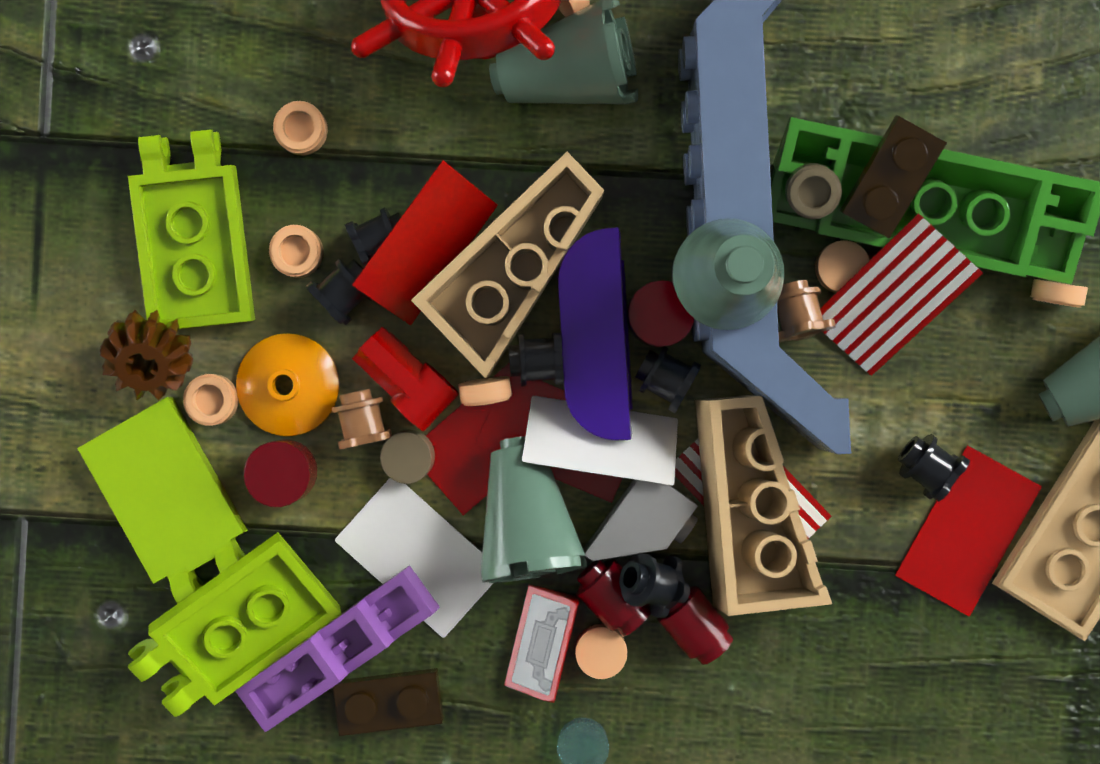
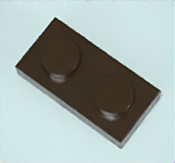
(893, 176)
(388, 702)

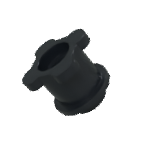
(371, 234)
(337, 292)
(537, 359)
(667, 377)
(931, 466)
(654, 583)

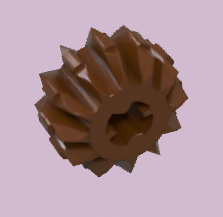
(146, 355)

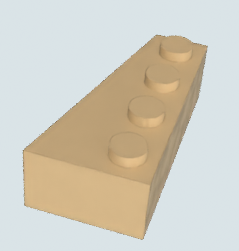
(503, 272)
(751, 513)

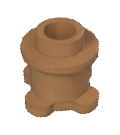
(800, 312)
(360, 419)

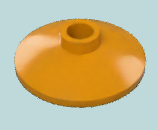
(313, 378)

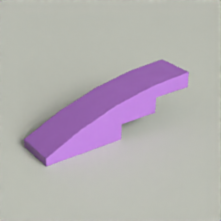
(338, 649)

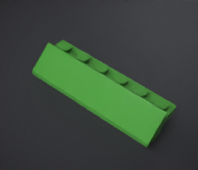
(988, 208)

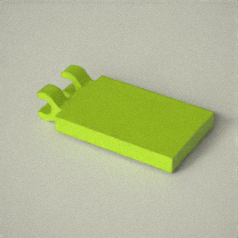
(191, 235)
(166, 496)
(235, 626)

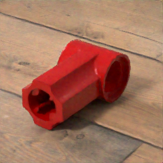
(415, 387)

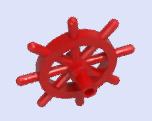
(471, 32)

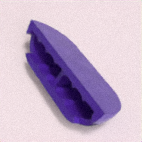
(596, 335)

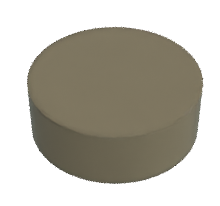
(813, 191)
(407, 456)

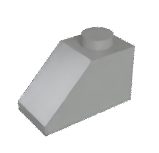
(643, 521)

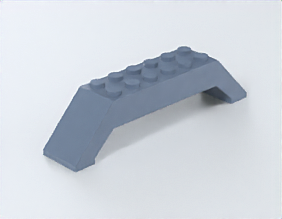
(733, 181)

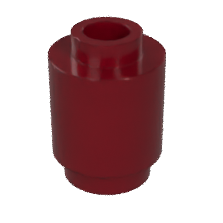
(603, 596)
(698, 628)

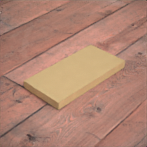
(1059, 552)

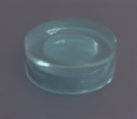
(582, 742)

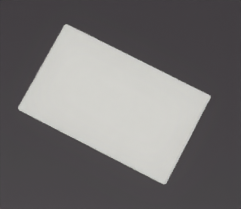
(561, 442)
(405, 531)

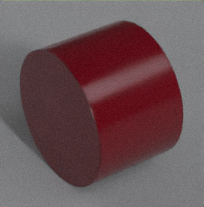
(657, 315)
(280, 472)

